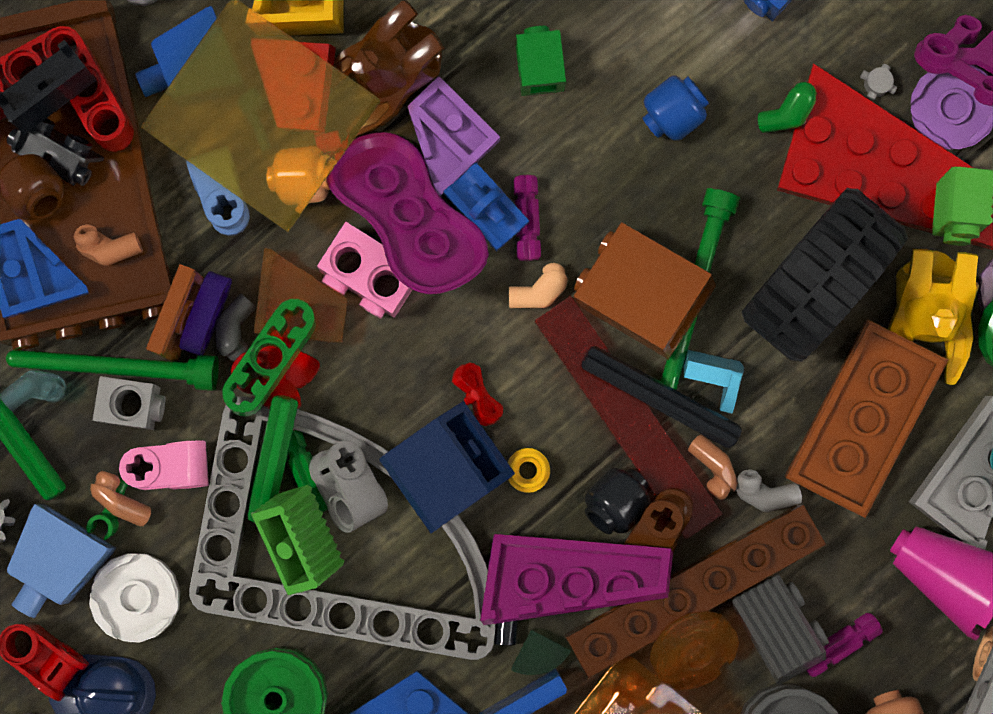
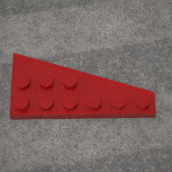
(870, 150)

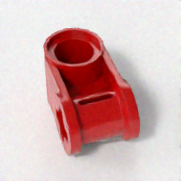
(48, 664)

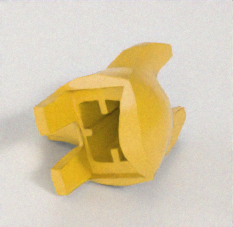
(937, 304)

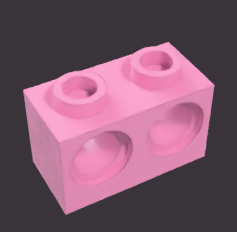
(363, 280)

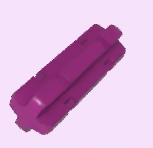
(526, 188)
(847, 641)

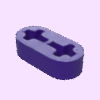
(205, 313)

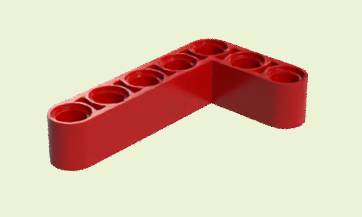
(91, 110)

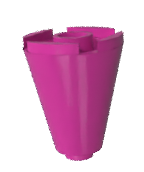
(950, 575)

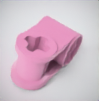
(174, 466)

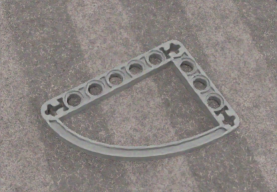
(321, 601)

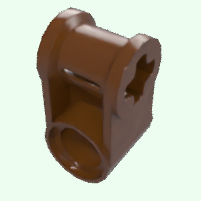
(656, 528)

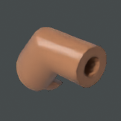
(104, 249)
(720, 465)
(117, 504)

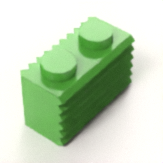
(963, 205)
(297, 539)

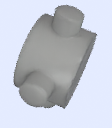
(878, 82)

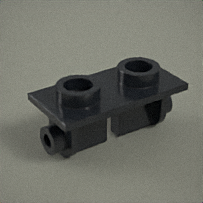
(69, 152)

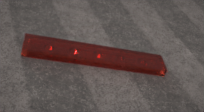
(625, 416)

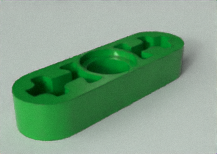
(297, 336)

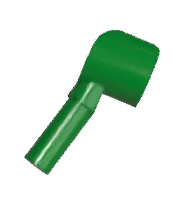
(111, 520)

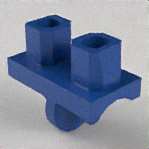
(486, 206)

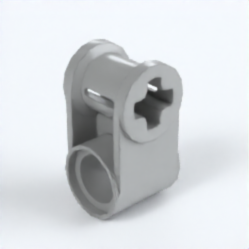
(349, 487)

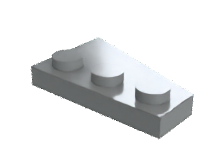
(961, 483)

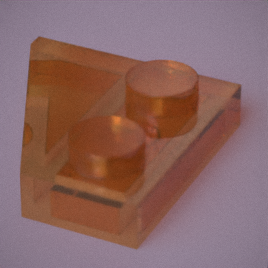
(285, 281)

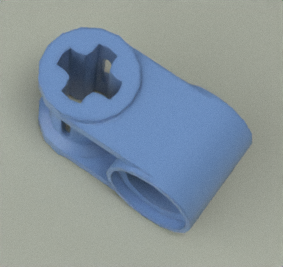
(214, 197)

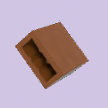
(644, 289)

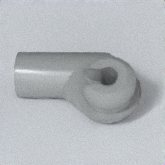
(763, 497)

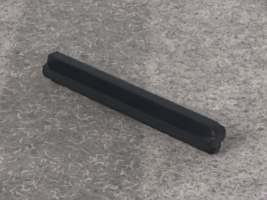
(661, 396)

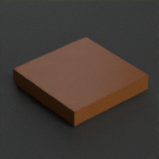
(175, 313)

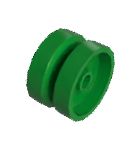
(279, 671)

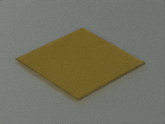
(260, 114)

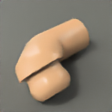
(543, 292)

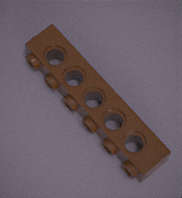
(697, 588)

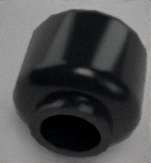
(617, 500)

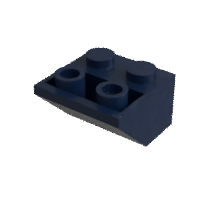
(446, 466)

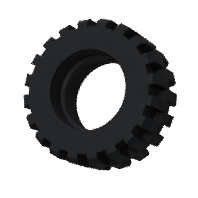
(825, 275)

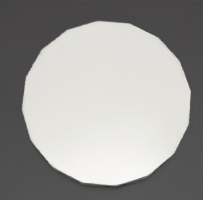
(134, 597)

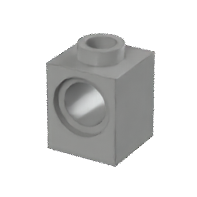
(109, 403)

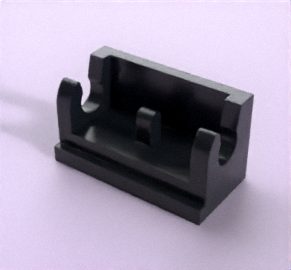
(45, 89)

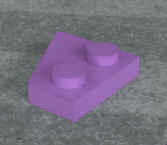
(449, 133)

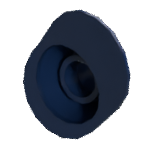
(108, 687)

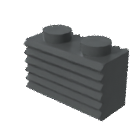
(780, 629)

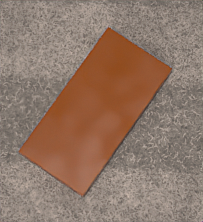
(866, 418)

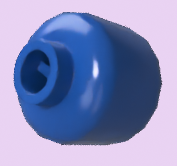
(675, 108)

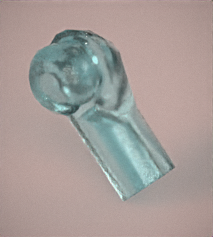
(34, 385)

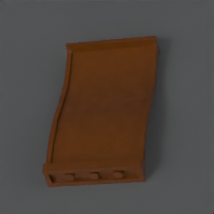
(113, 199)

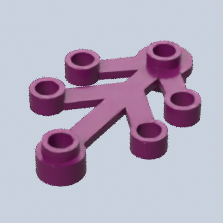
(942, 54)

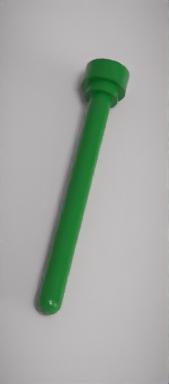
(718, 209)
(199, 372)

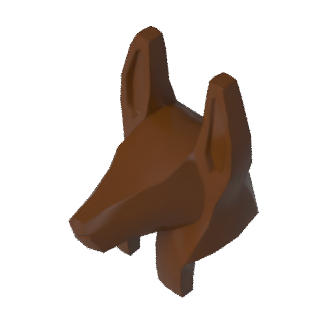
(392, 62)

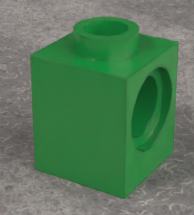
(540, 61)

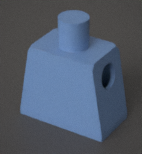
(54, 559)

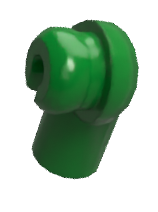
(792, 111)

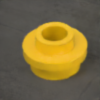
(542, 470)

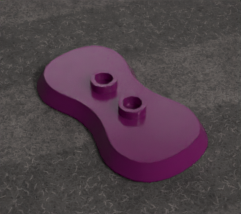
(422, 236)

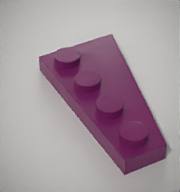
(565, 576)

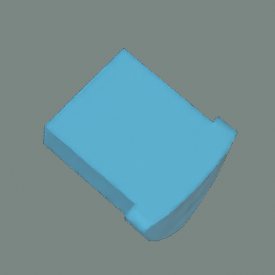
(718, 372)

